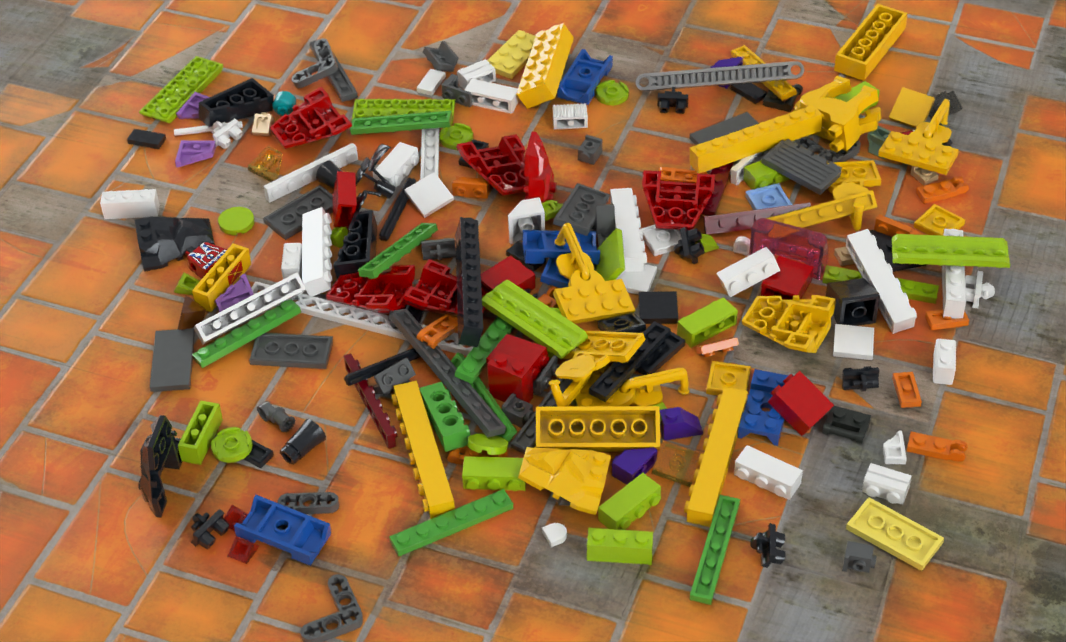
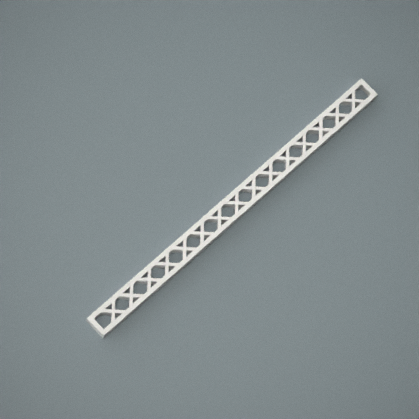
(356, 313)

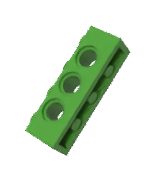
(445, 416)

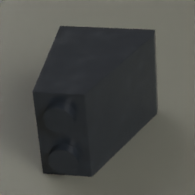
(855, 302)

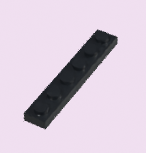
(619, 372)

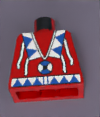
(203, 258)

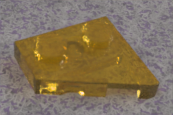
(267, 164)

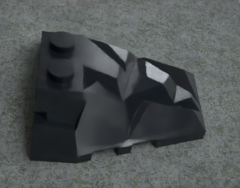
(169, 237)
(158, 452)

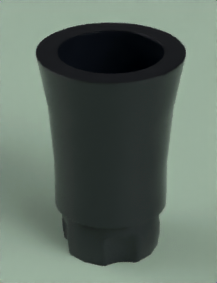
(327, 173)
(303, 441)

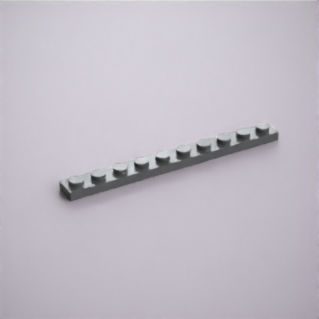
(445, 371)

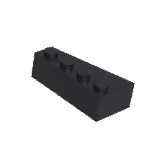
(236, 103)
(358, 245)

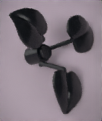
(382, 187)

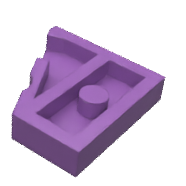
(191, 107)
(194, 151)
(234, 294)

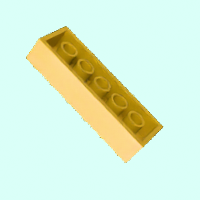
(870, 42)
(545, 66)
(598, 427)

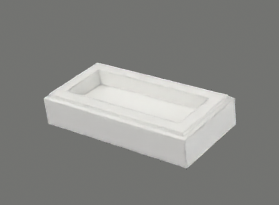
(431, 82)

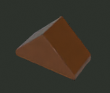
(191, 314)

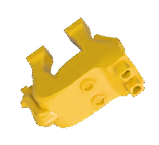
(841, 118)

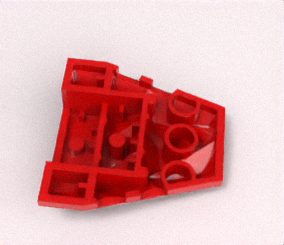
(310, 121)
(498, 165)
(538, 171)
(676, 203)
(435, 290)
(376, 294)

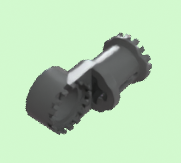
(276, 415)

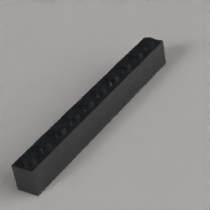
(468, 283)

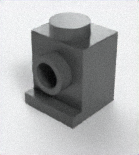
(590, 149)
(517, 410)
(859, 557)

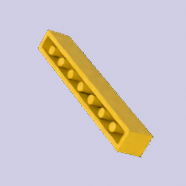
(755, 139)
(423, 449)
(716, 458)

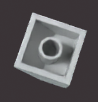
(525, 216)

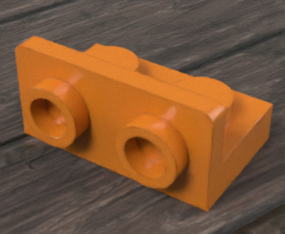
(471, 187)

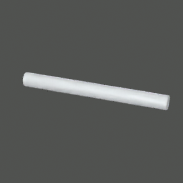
(199, 129)

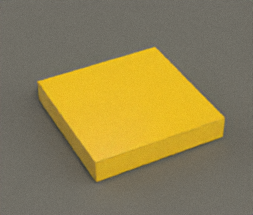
(911, 107)
(937, 219)
(727, 375)

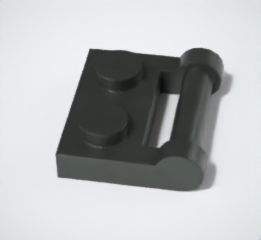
(773, 101)
(847, 424)

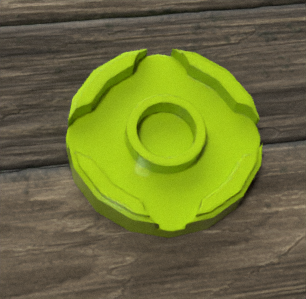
(611, 92)
(455, 134)
(236, 220)
(231, 445)
(493, 445)

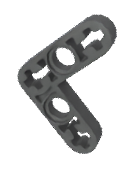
(300, 78)
(830, 155)
(323, 508)
(344, 613)

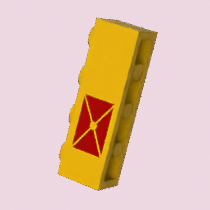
(221, 276)

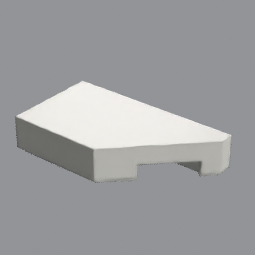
(894, 450)

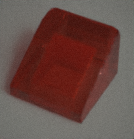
(234, 516)
(242, 550)

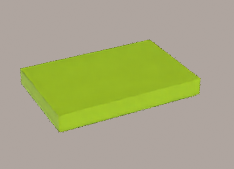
(611, 256)

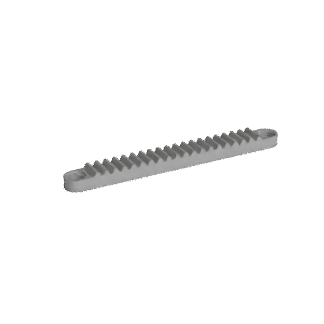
(720, 76)

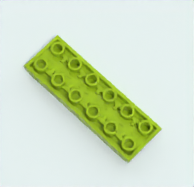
(174, 95)
(386, 107)
(950, 250)
(534, 318)

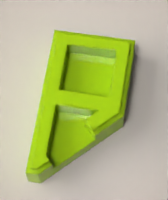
(551, 208)

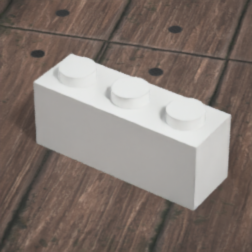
(493, 95)
(398, 164)
(130, 204)
(748, 271)
(768, 472)

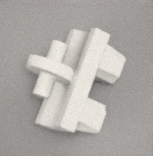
(223, 131)
(977, 289)

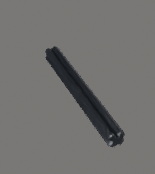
(395, 212)
(376, 368)

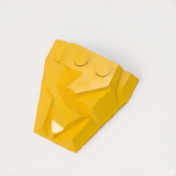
(792, 323)
(568, 474)

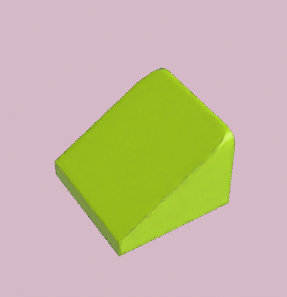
(338, 236)
(708, 243)
(186, 284)

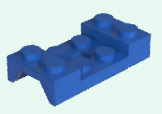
(580, 86)
(541, 245)
(753, 418)
(301, 538)

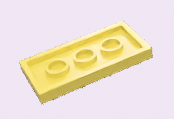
(513, 54)
(895, 533)

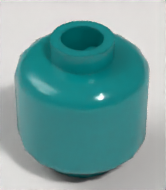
(284, 102)

